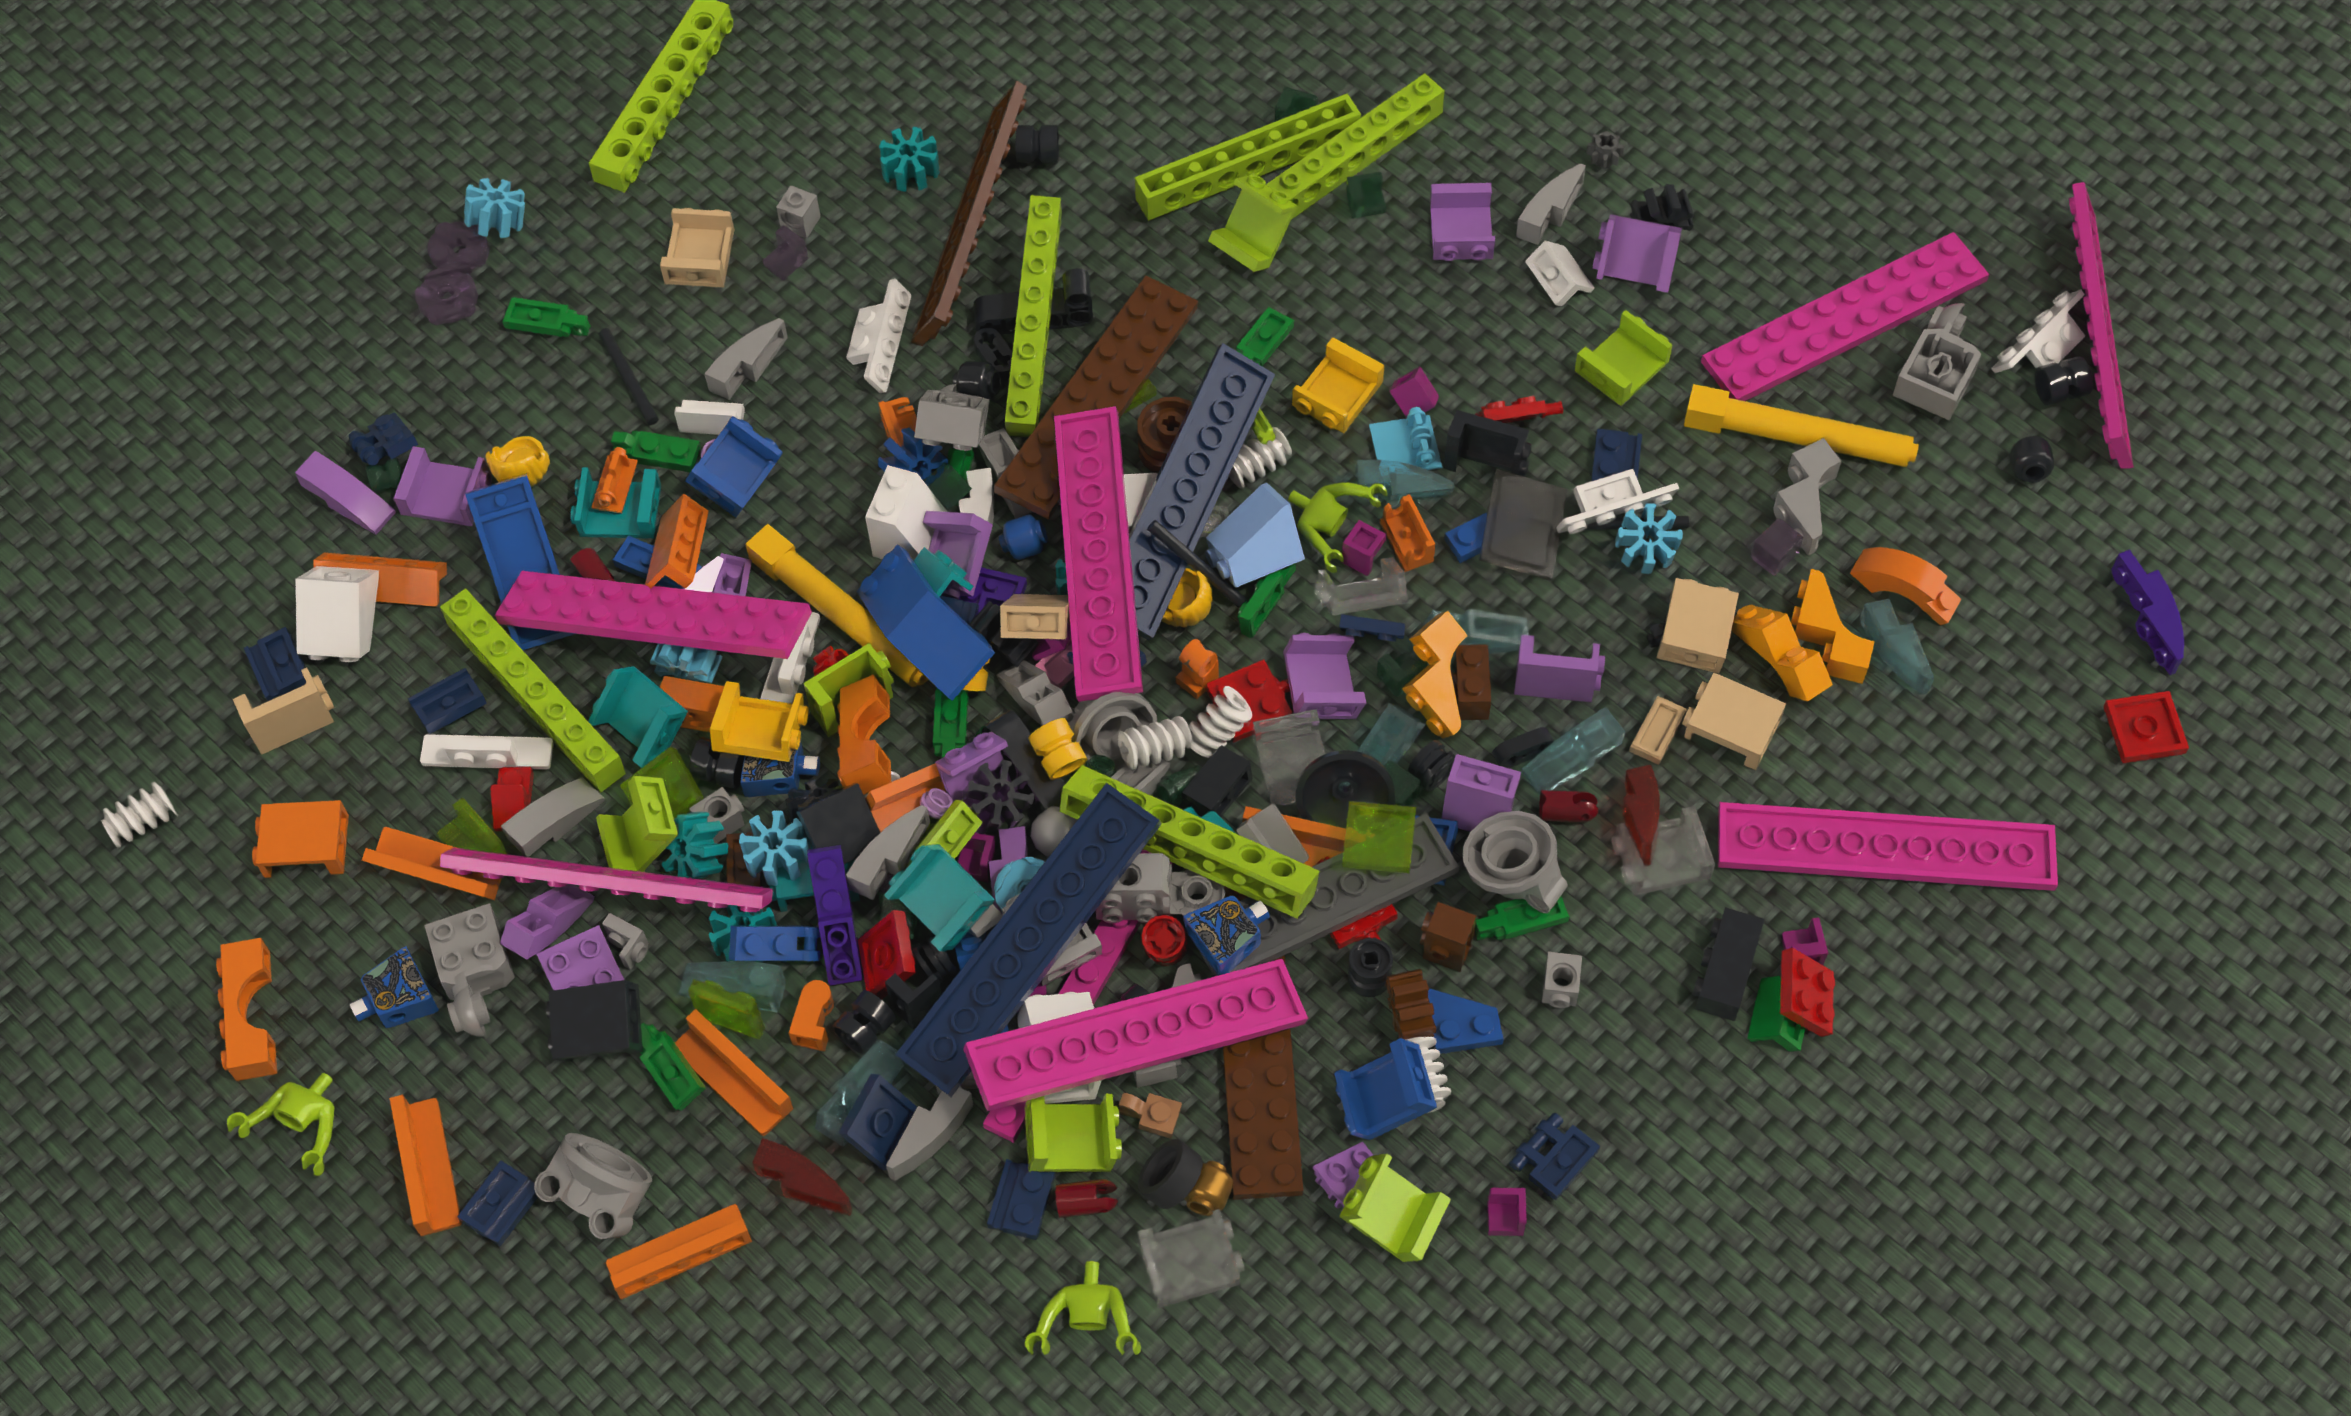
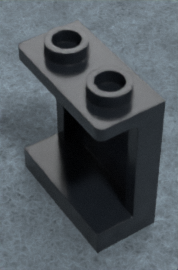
(1487, 443)
(594, 1020)

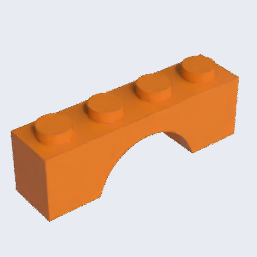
(861, 710)
(244, 970)

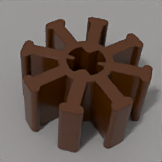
(1410, 1004)

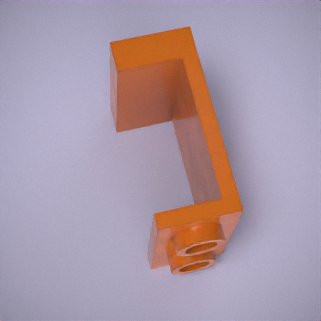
(301, 835)

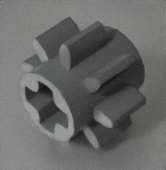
(1605, 149)

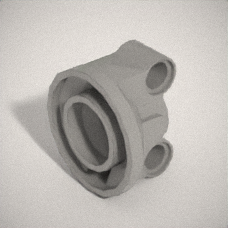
(1100, 721)
(1515, 858)
(596, 1183)

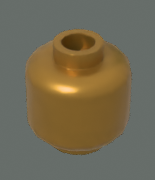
(1210, 1189)

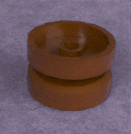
(1158, 428)

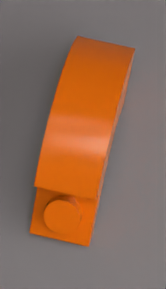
(1909, 576)

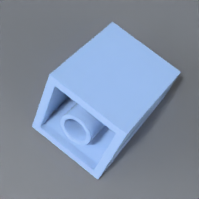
(1255, 538)

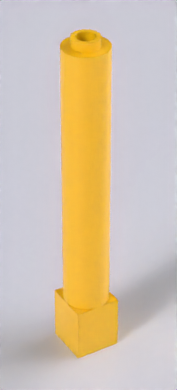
(1713, 409)
(780, 561)

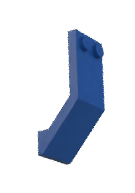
(513, 543)
(923, 624)

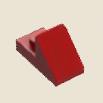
(510, 793)

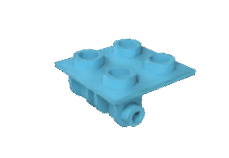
(1407, 440)

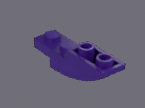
(2159, 616)
(835, 915)

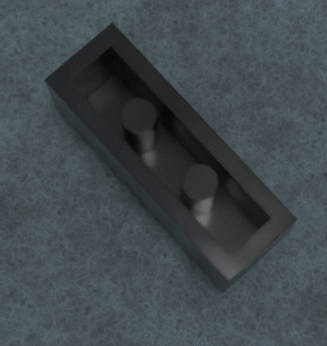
(1728, 963)

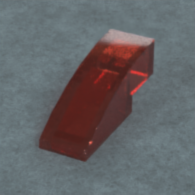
(1642, 810)
(800, 1177)

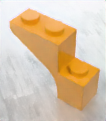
(1819, 623)
(1775, 640)
(1433, 687)

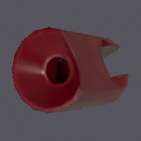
(591, 565)
(1567, 806)
(1082, 1199)

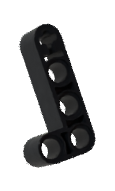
(1069, 308)
(1023, 758)

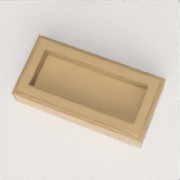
(1658, 730)

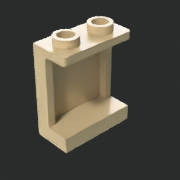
(698, 248)
(1035, 616)
(1698, 625)
(287, 715)
(1734, 717)

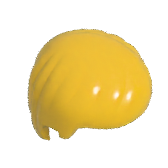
(517, 458)
(1190, 600)

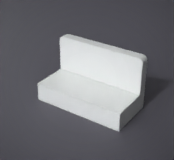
(1558, 272)
(706, 416)

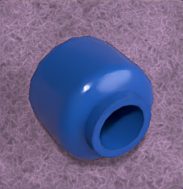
(1023, 537)

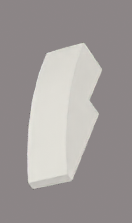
(981, 495)

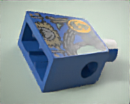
(776, 777)
(1226, 931)
(395, 992)

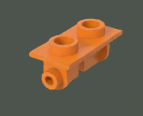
(615, 481)

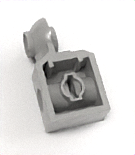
(1939, 364)
(951, 418)
(1154, 890)
(470, 964)

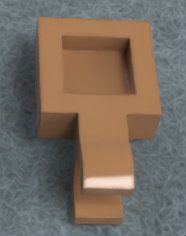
(1156, 1115)

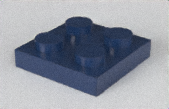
(877, 1120)

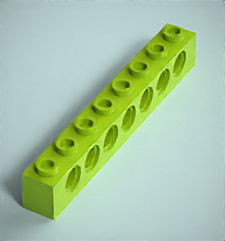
(661, 94)
(1361, 143)
(1248, 154)
(1033, 316)
(533, 690)
(1206, 847)

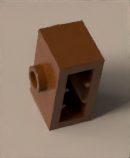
(1472, 681)
(1447, 936)

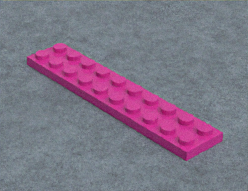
(1844, 318)
(2100, 327)
(1097, 554)
(654, 614)
(1887, 846)
(1134, 1034)

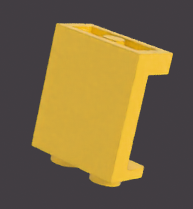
(1339, 386)
(757, 725)

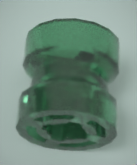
(384, 476)

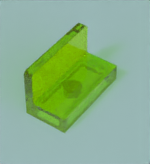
(470, 831)

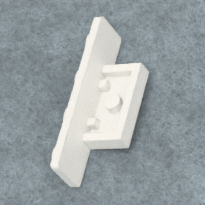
(879, 334)
(2048, 339)
(1610, 497)
(788, 673)
(486, 751)

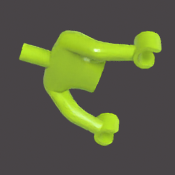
(1326, 515)
(296, 1109)
(1088, 1310)

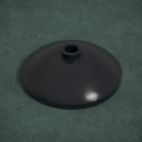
(1326, 801)

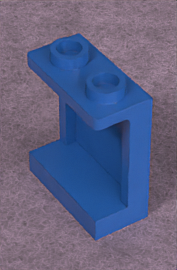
(734, 466)
(1386, 1091)

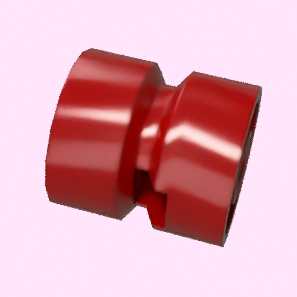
(1164, 940)

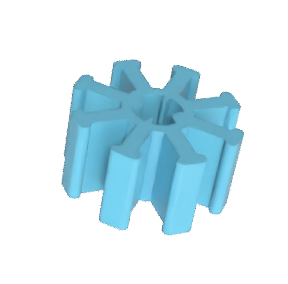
(494, 208)
(1662, 539)
(686, 662)
(761, 855)

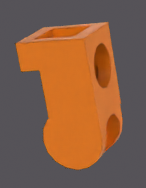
(1198, 668)
(808, 1021)

